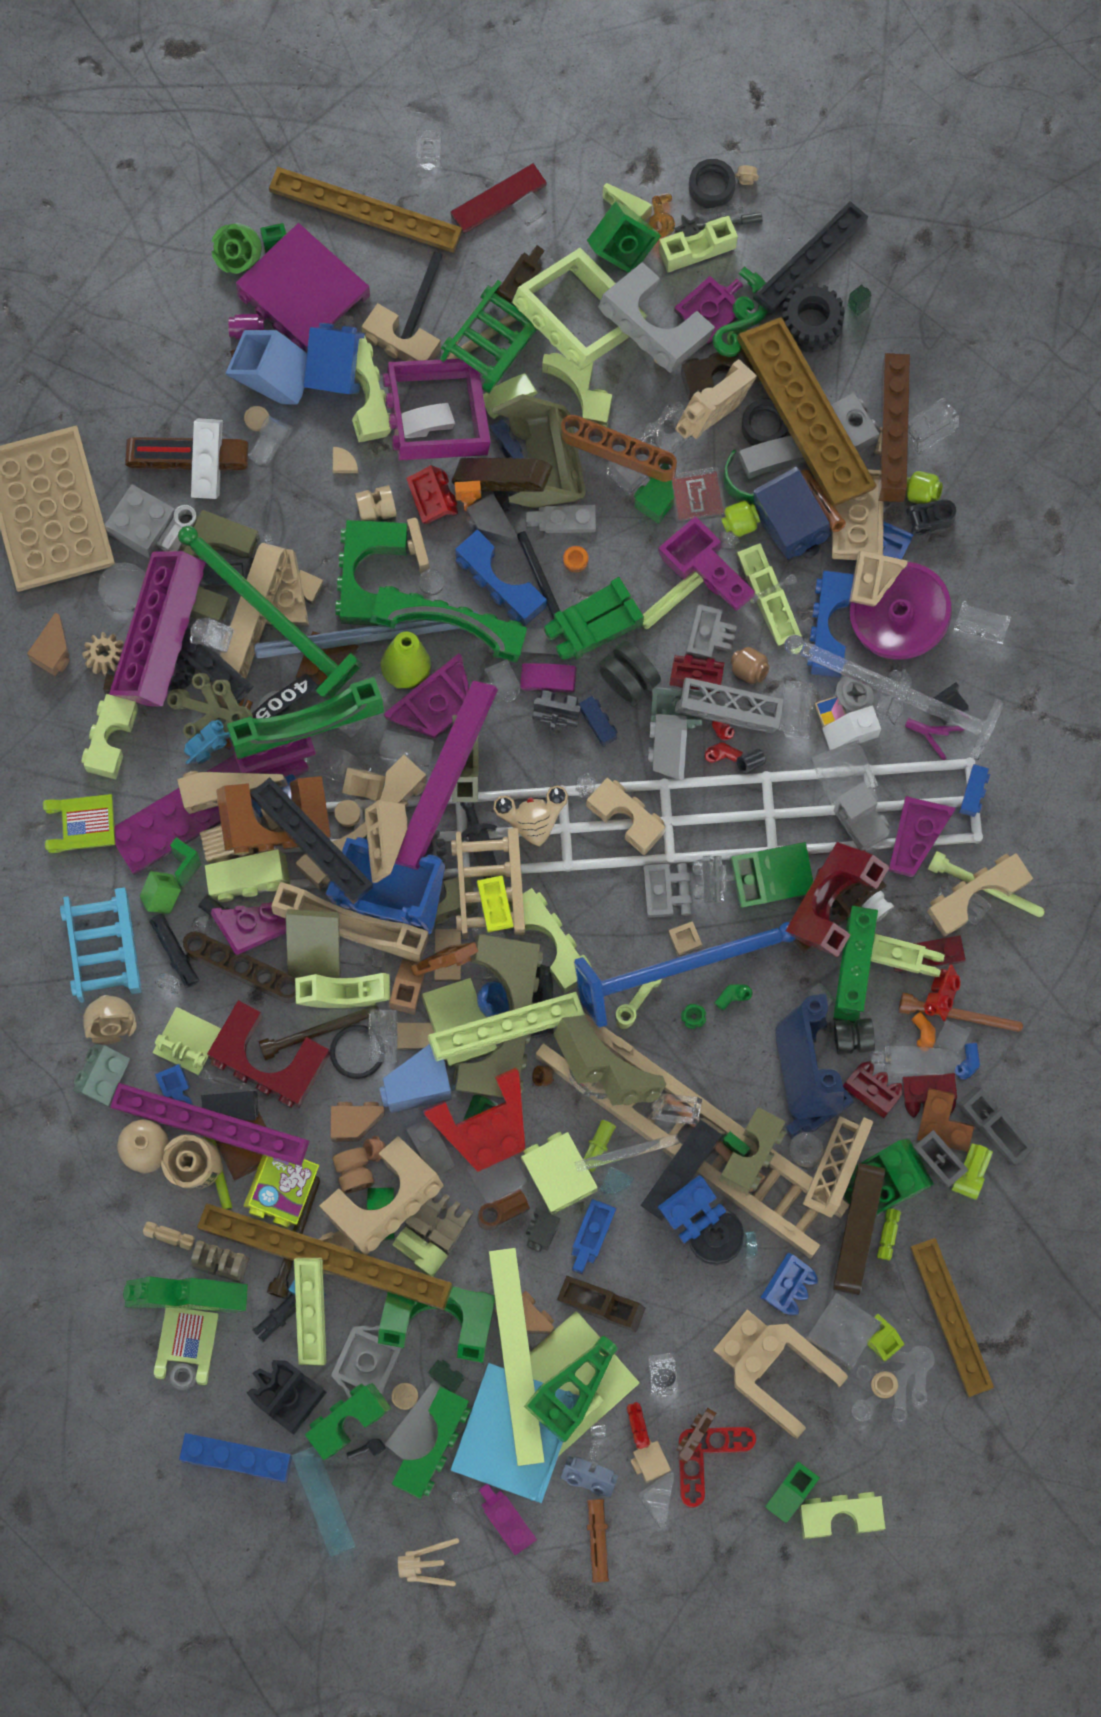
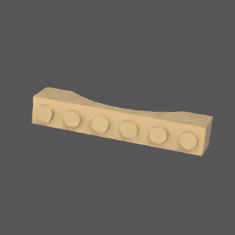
(401, 783)
(377, 933)

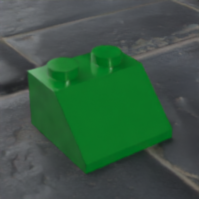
(623, 237)

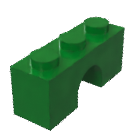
(328, 1433)

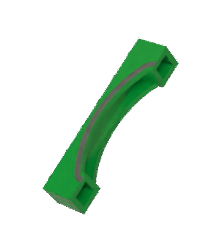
(398, 607)
(261, 734)

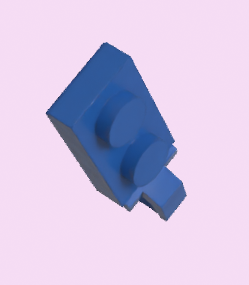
(592, 1234)

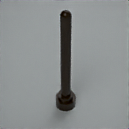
(272, 1047)
(279, 1286)

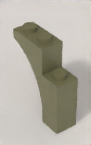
(594, 1062)

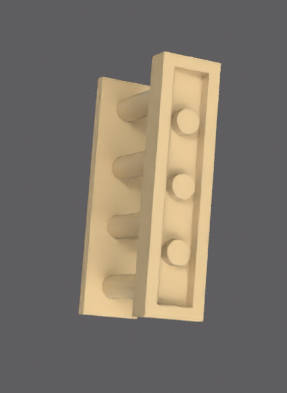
(510, 869)

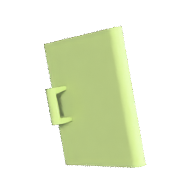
(562, 1348)

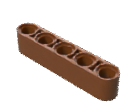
(627, 457)

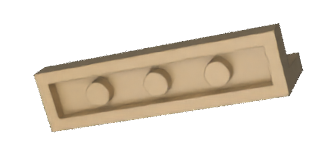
(847, 1165)

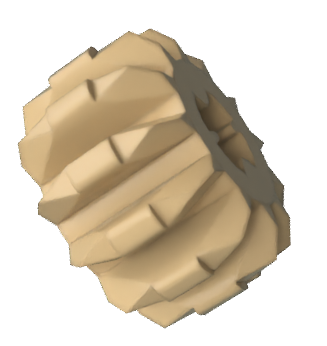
(98, 661)

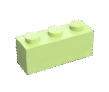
(247, 875)

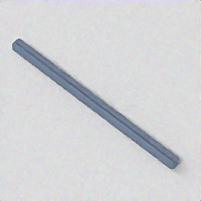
(352, 636)

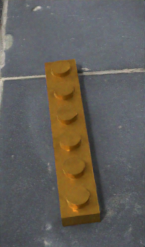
(951, 1317)

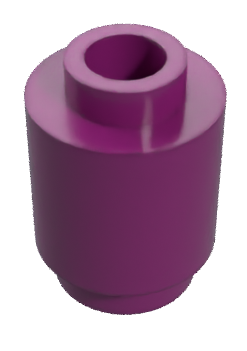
(244, 322)

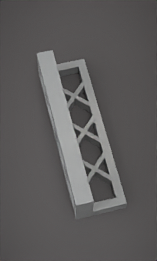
(727, 715)

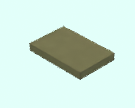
(313, 943)

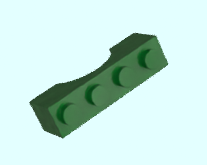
(416, 1475)

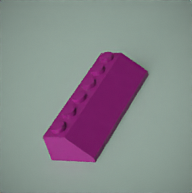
(157, 627)

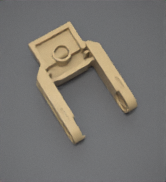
(752, 1349)

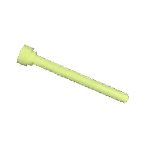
(941, 864)

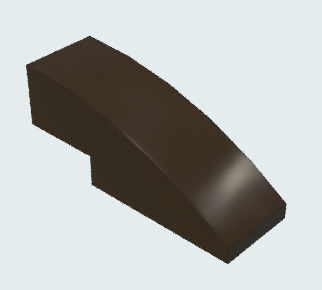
(601, 1303)

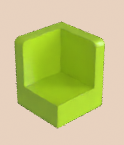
(886, 1340)

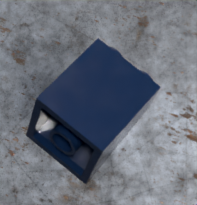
(791, 513)

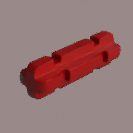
(638, 1425)

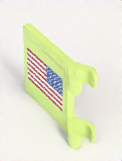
(187, 1338)

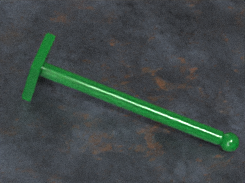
(337, 675)

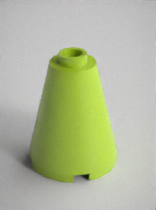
(405, 661)

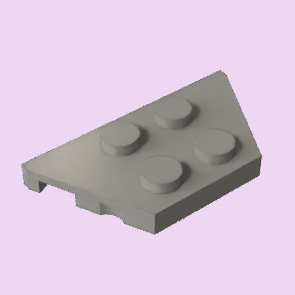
(365, 1360)

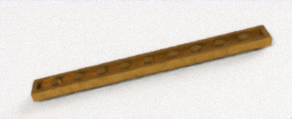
(335, 1258)

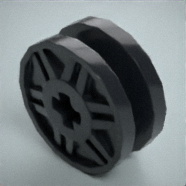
(717, 1251)

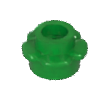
(700, 1014)

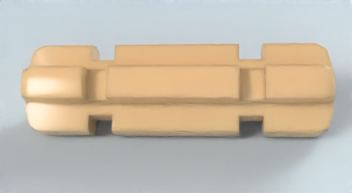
(168, 1235)

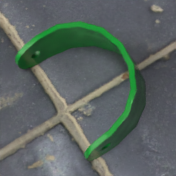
(734, 492)

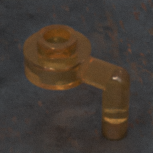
(664, 218)

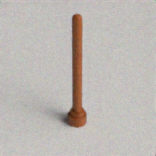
(911, 1004)

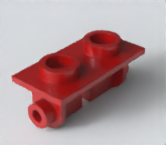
(946, 985)

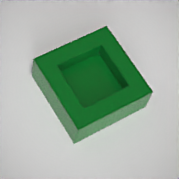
(736, 1145)

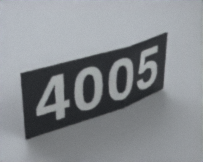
(285, 697)

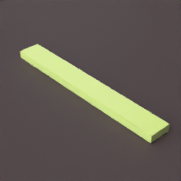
(515, 1355)

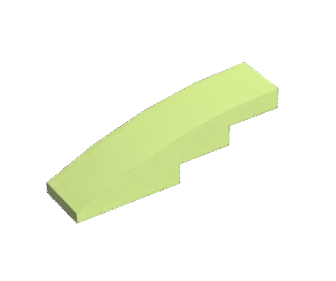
(773, 605)

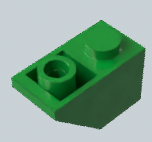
(655, 498)
(792, 1492)

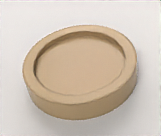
(255, 417)
(404, 1396)

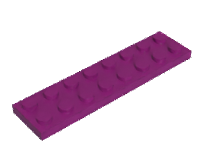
(149, 833)

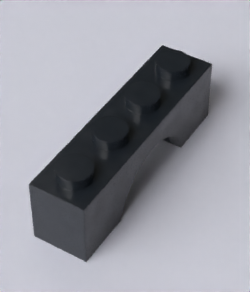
(684, 1165)

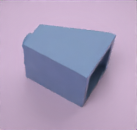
(269, 365)
(416, 1083)

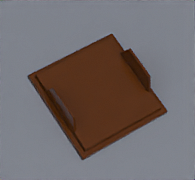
(239, 1160)

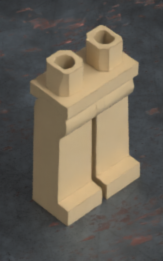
(716, 402)

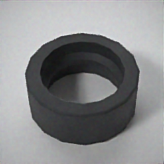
(716, 166)
(762, 404)

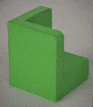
(160, 892)

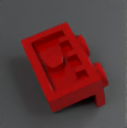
(432, 494)

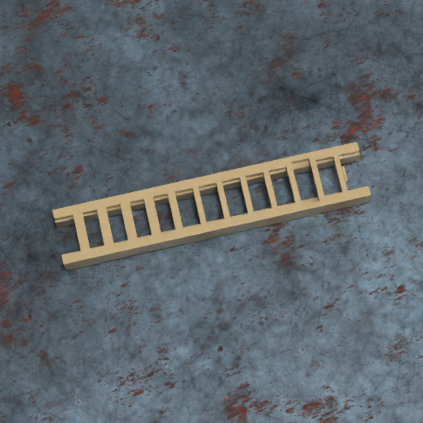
(646, 1128)

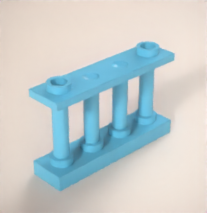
(125, 954)

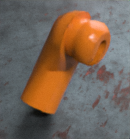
(927, 1030)

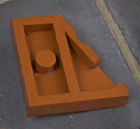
(451, 955)

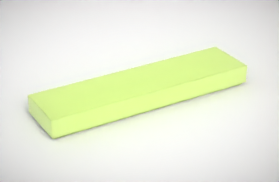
(310, 1311)

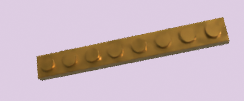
(365, 209)

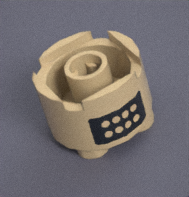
(178, 1157)

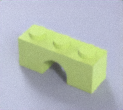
(713, 240)
(114, 715)
(865, 1511)

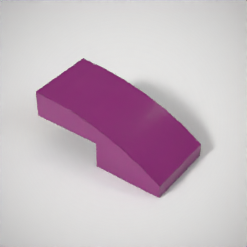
(548, 677)

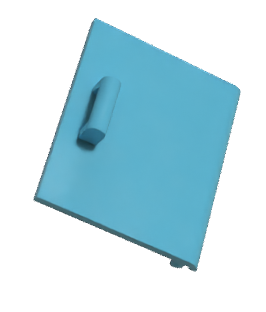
(489, 1446)

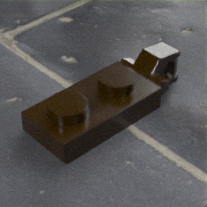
(522, 271)

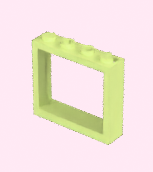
(543, 319)

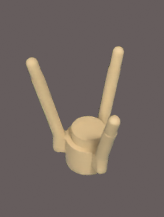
(411, 1565)

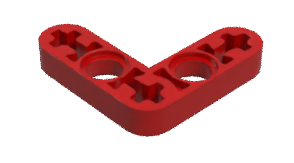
(699, 1458)

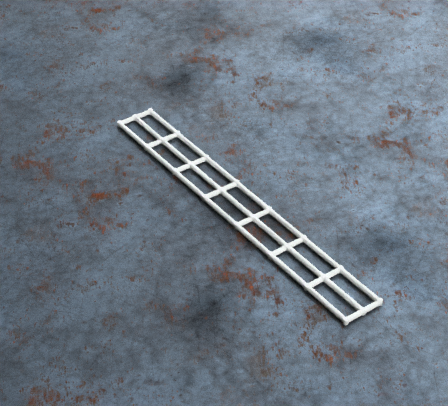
(769, 814)

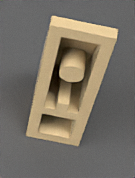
(385, 833)

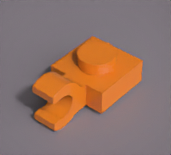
(468, 492)

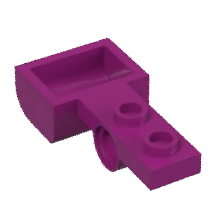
(696, 549)

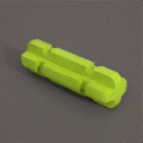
(888, 1234)

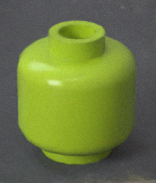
(923, 488)
(740, 518)

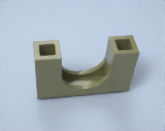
(226, 537)

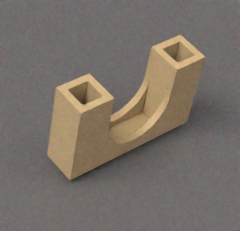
(370, 1227)

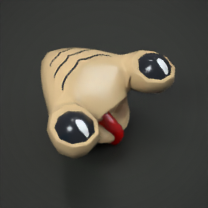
(533, 817)

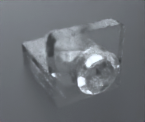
(211, 634)

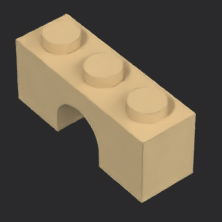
(380, 331)
(612, 799)

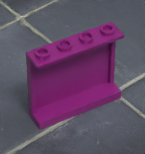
(300, 286)

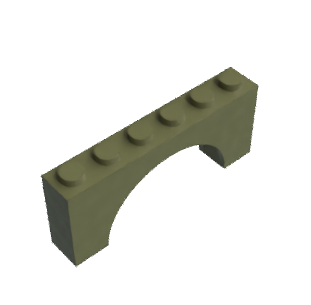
(515, 968)

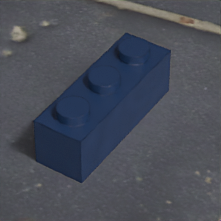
(598, 721)

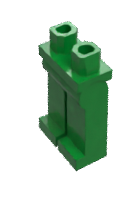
(595, 621)

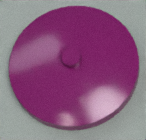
(907, 617)

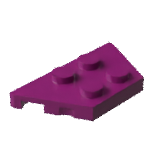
(434, 701)

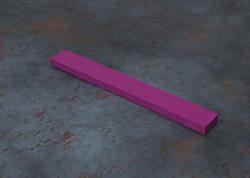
(446, 774)
(210, 1124)

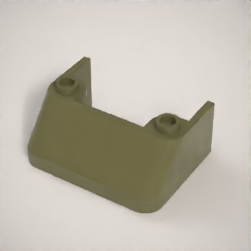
(540, 426)

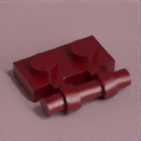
(695, 668)

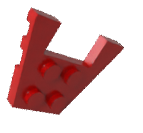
(488, 1135)

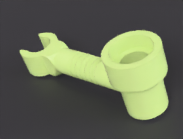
(630, 1010)

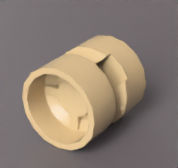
(376, 504)

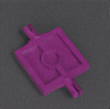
(712, 302)

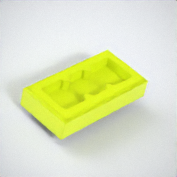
(495, 903)

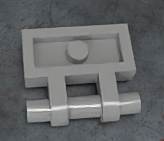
(659, 893)

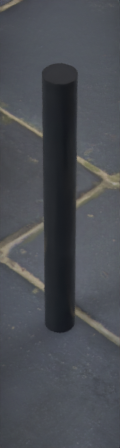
(422, 295)
(538, 572)

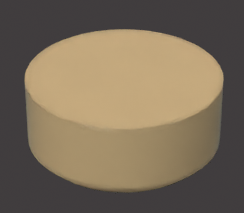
(347, 813)

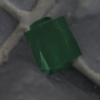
(859, 300)
(445, 1376)

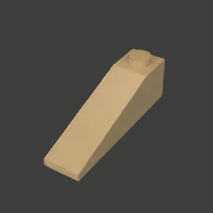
(199, 789)

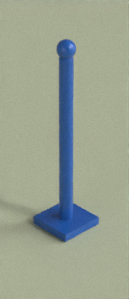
(593, 990)

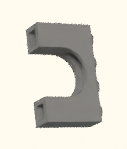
(666, 346)

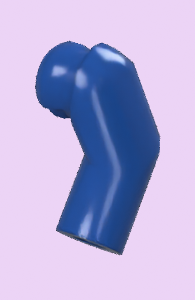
(970, 1064)

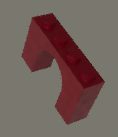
(842, 868)
(290, 1083)

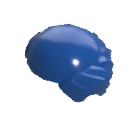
(492, 999)

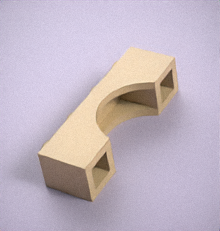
(1007, 877)

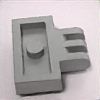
(709, 633)

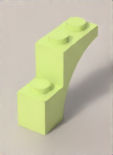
(594, 404)

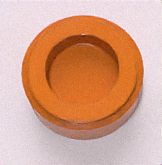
(575, 559)

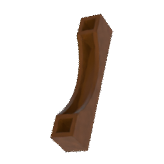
(894, 427)

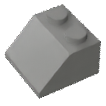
(669, 745)

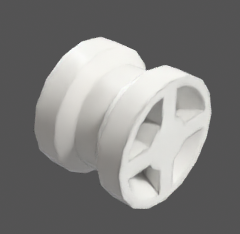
(879, 903)

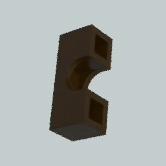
(699, 373)

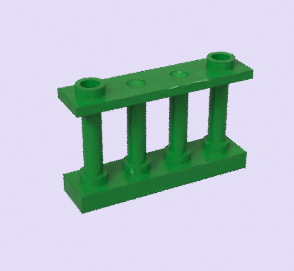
(504, 357)
(855, 964)

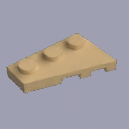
(290, 594)

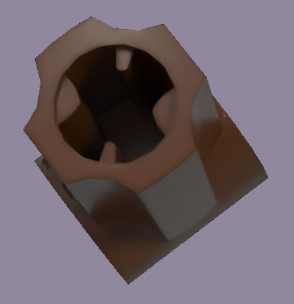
(504, 1208)

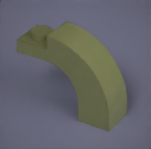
(467, 785)

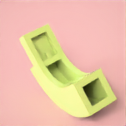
(342, 992)

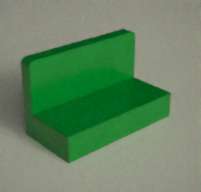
(189, 860)

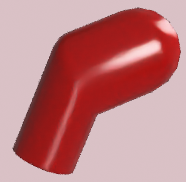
(723, 730)
(720, 751)

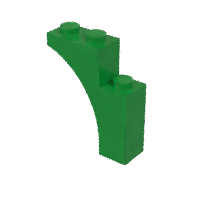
(185, 1294)

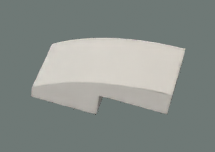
(427, 418)

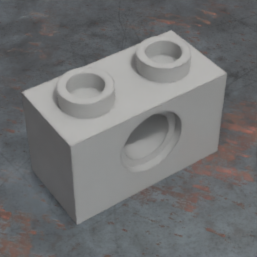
(855, 409)

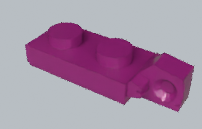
(506, 1520)

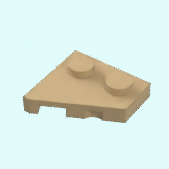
(873, 577)

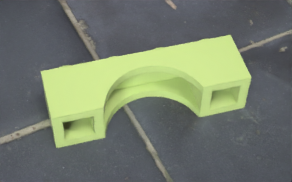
(372, 419)
(539, 919)

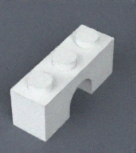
(205, 460)

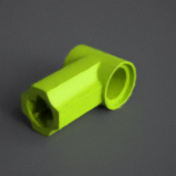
(976, 1163)

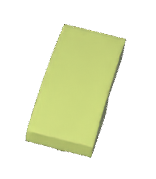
(508, 390)

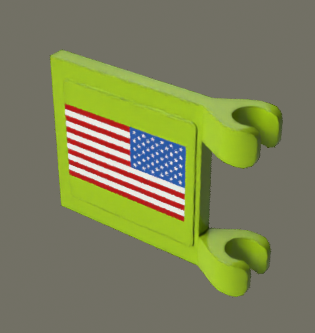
(85, 822)

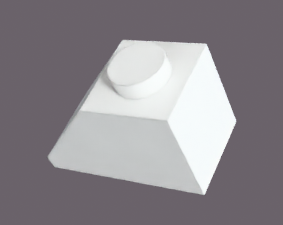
(854, 726)

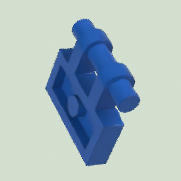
(688, 1202)

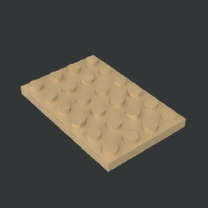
(50, 510)

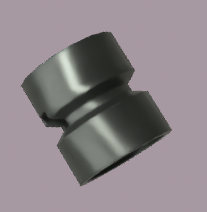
(854, 1036)

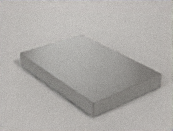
(418, 1430)

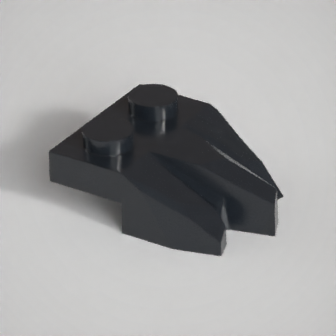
(286, 1394)

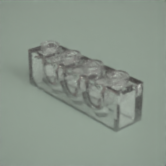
(629, 479)

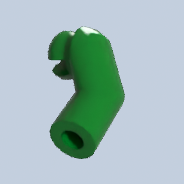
(733, 992)

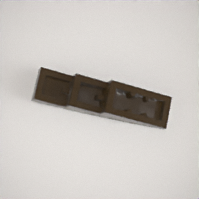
(840, 911)

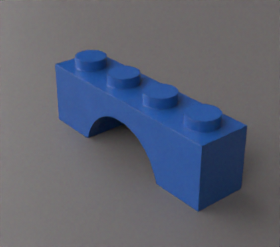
(834, 595)
(521, 601)
(235, 1457)

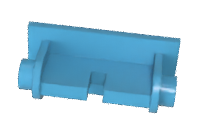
(200, 749)

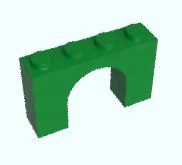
(360, 542)
(470, 1308)

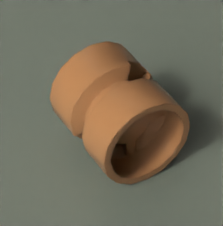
(353, 1170)

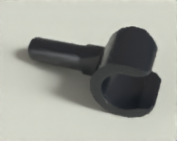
(375, 1446)

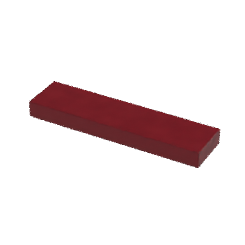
(498, 198)

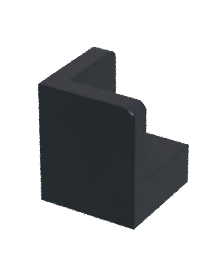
(952, 698)

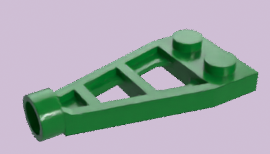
(551, 1410)

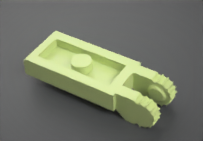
(904, 955)

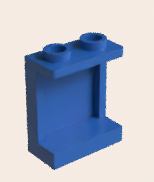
(332, 359)

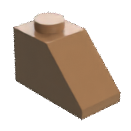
(51, 647)

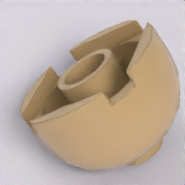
(108, 1019)
(142, 1145)

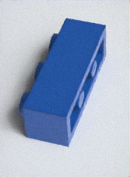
(974, 790)

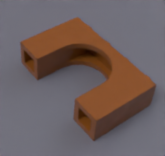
(244, 832)

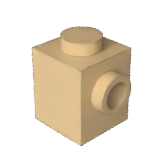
(650, 1462)

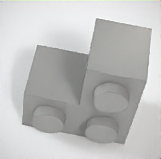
(859, 817)

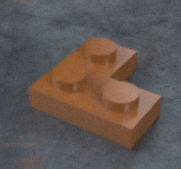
(936, 1118)

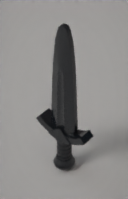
(478, 832)

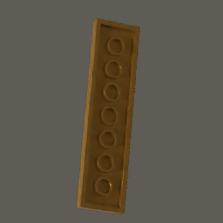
(806, 412)

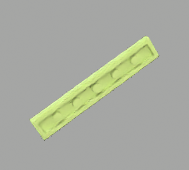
(504, 1026)

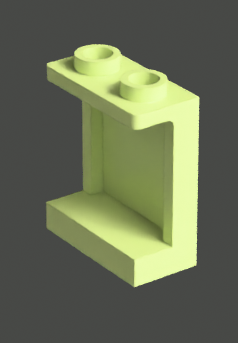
(555, 1172)

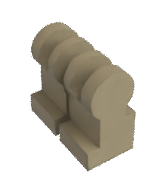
(443, 1232)
(209, 1257)

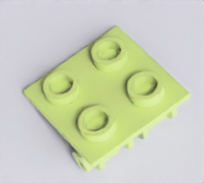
(186, 1041)

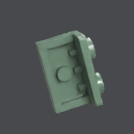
(665, 701)
(101, 1073)

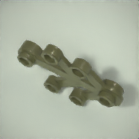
(212, 709)

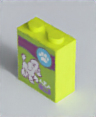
(280, 1190)

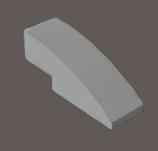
(770, 457)

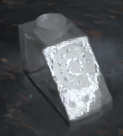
(662, 1374)

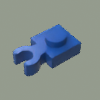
(174, 1083)

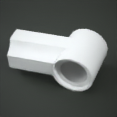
(169, 539)

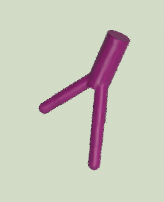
(926, 730)

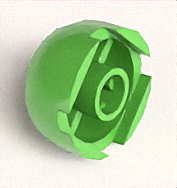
(236, 248)

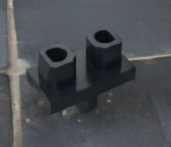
(556, 712)

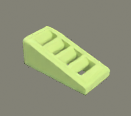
(628, 200)

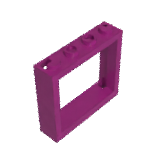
(437, 370)

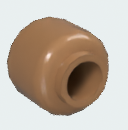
(750, 665)

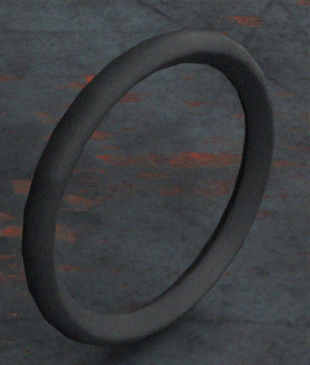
(334, 1060)

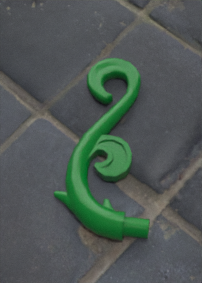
(746, 319)

